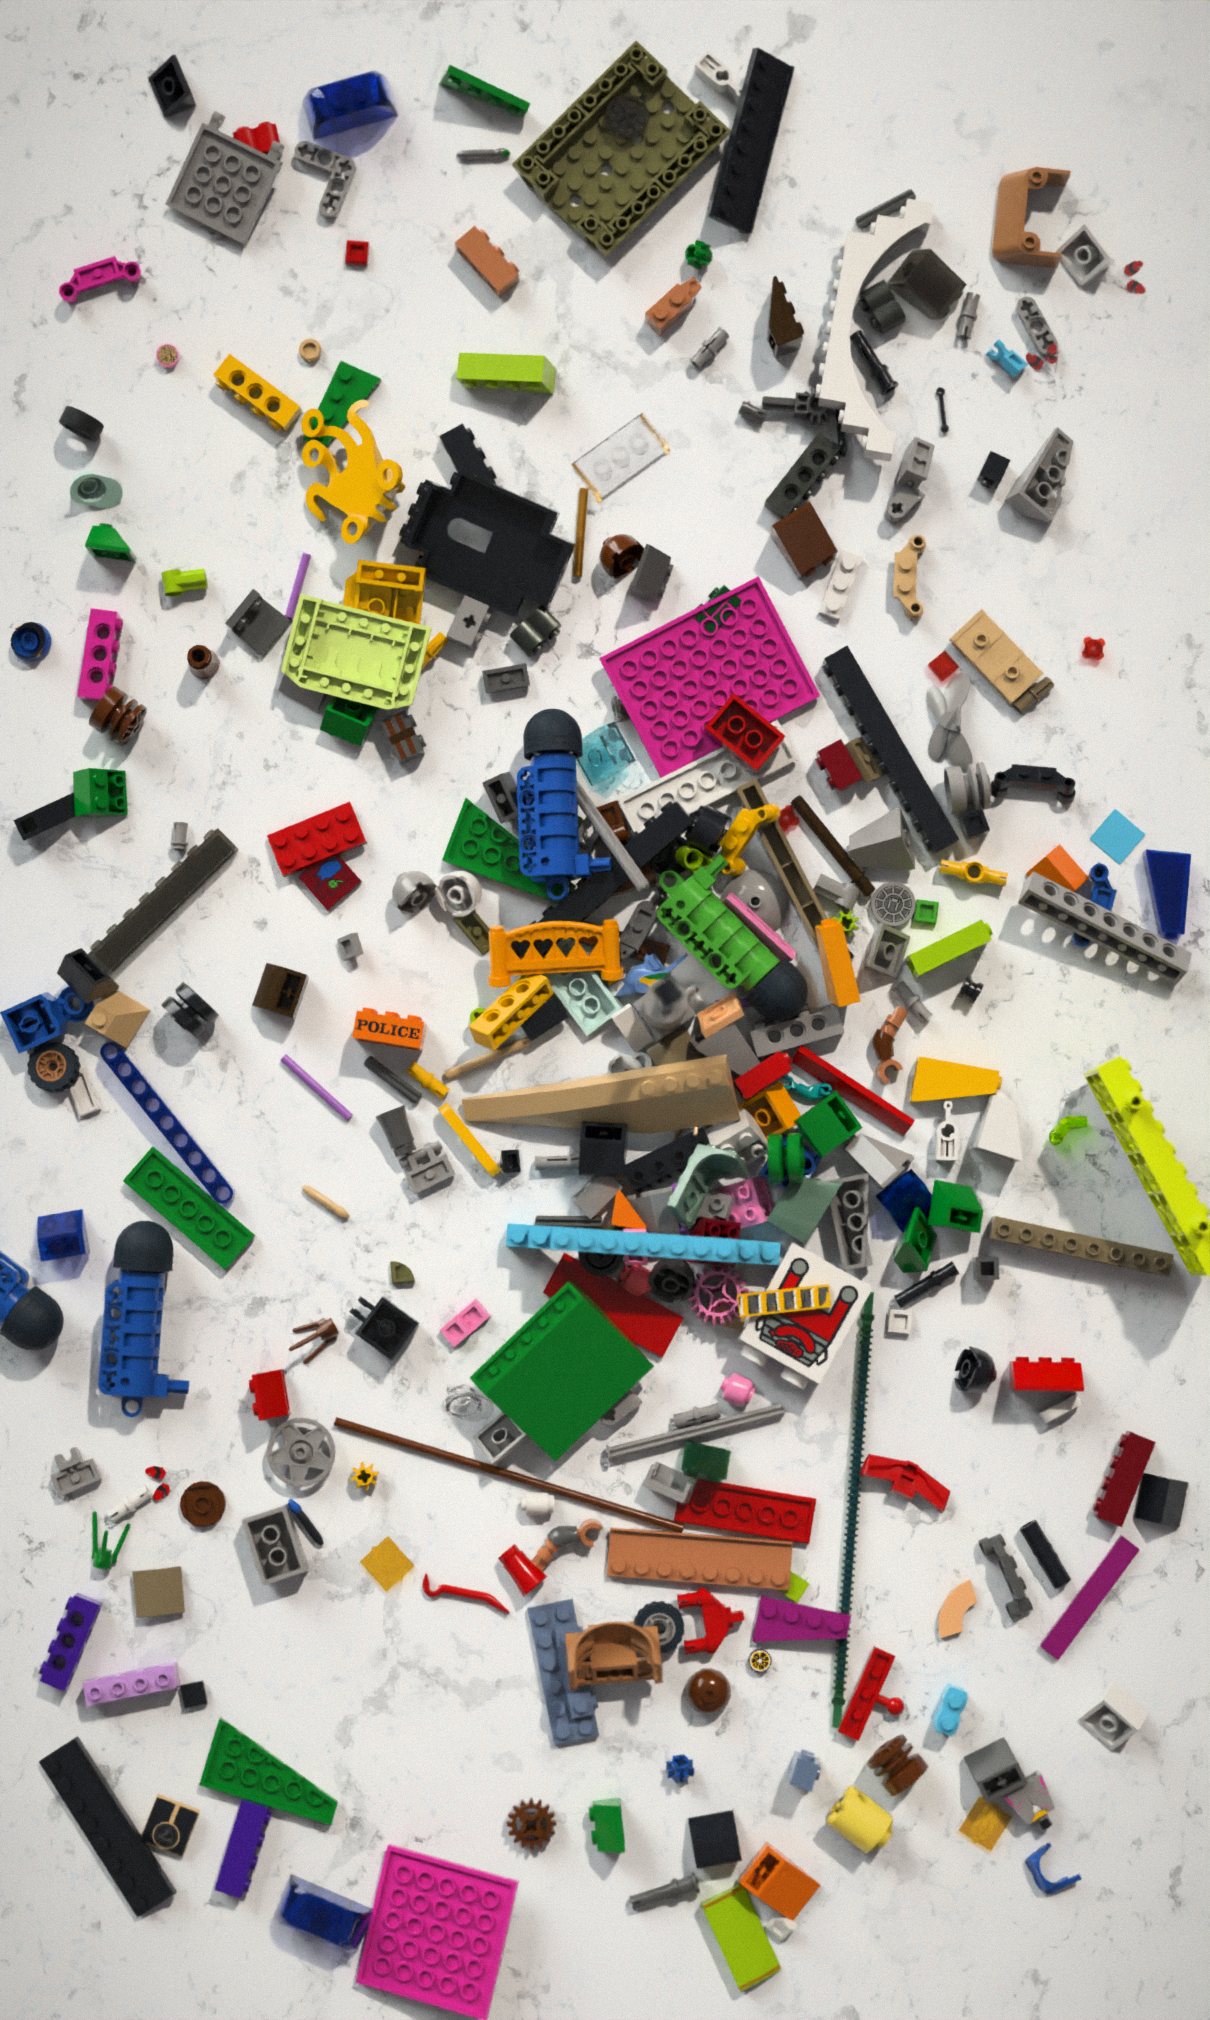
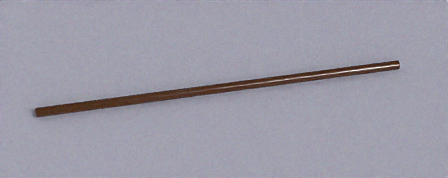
(510, 1475)

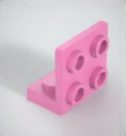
(752, 1201)

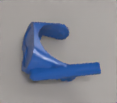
(1043, 1884)

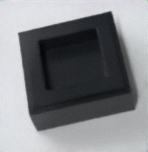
(194, 1694)

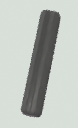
(884, 209)
(392, 1079)
(570, 1221)

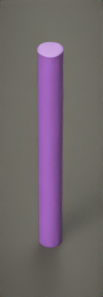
(316, 1087)

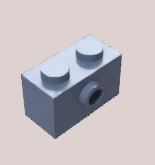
(804, 1770)

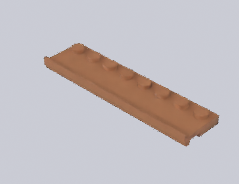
(699, 1558)

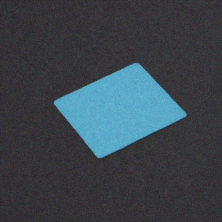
(1117, 836)

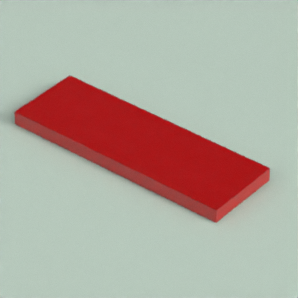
(637, 1317)
(749, 1511)

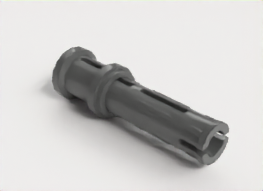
(675, 1889)

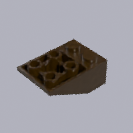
(783, 331)

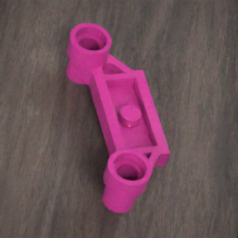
(97, 275)

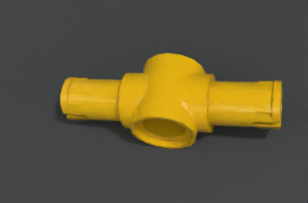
(961, 870)

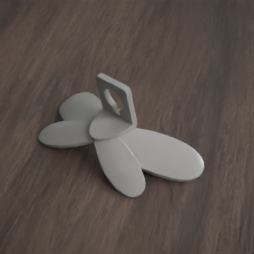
(948, 712)

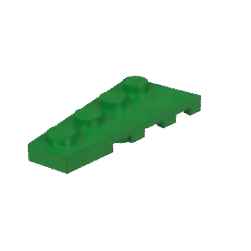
(345, 388)

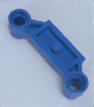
(1101, 894)

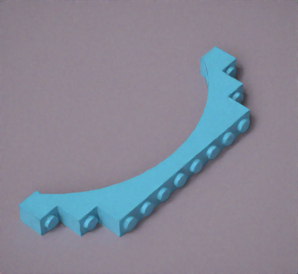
(643, 1244)

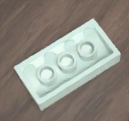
(584, 994)

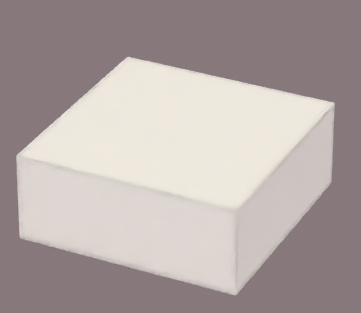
(899, 1321)

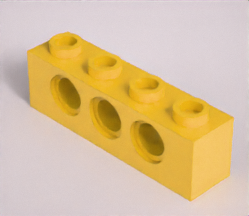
(232, 369)
(510, 1010)

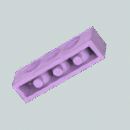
(131, 1683)

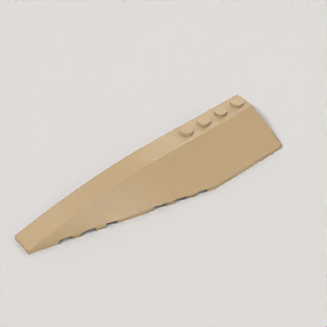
(644, 1099)

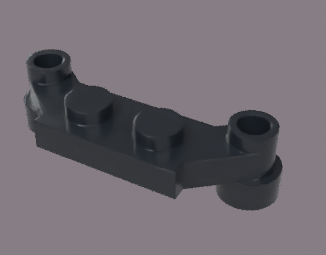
(1036, 778)

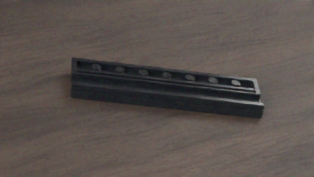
(751, 141)
(107, 1826)

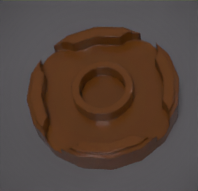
(203, 1503)

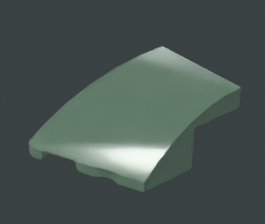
(803, 1206)

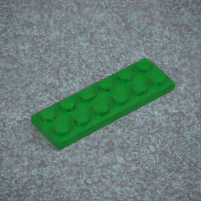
(189, 1208)

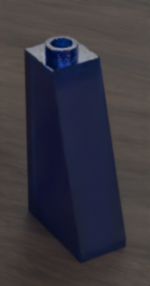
(1168, 888)

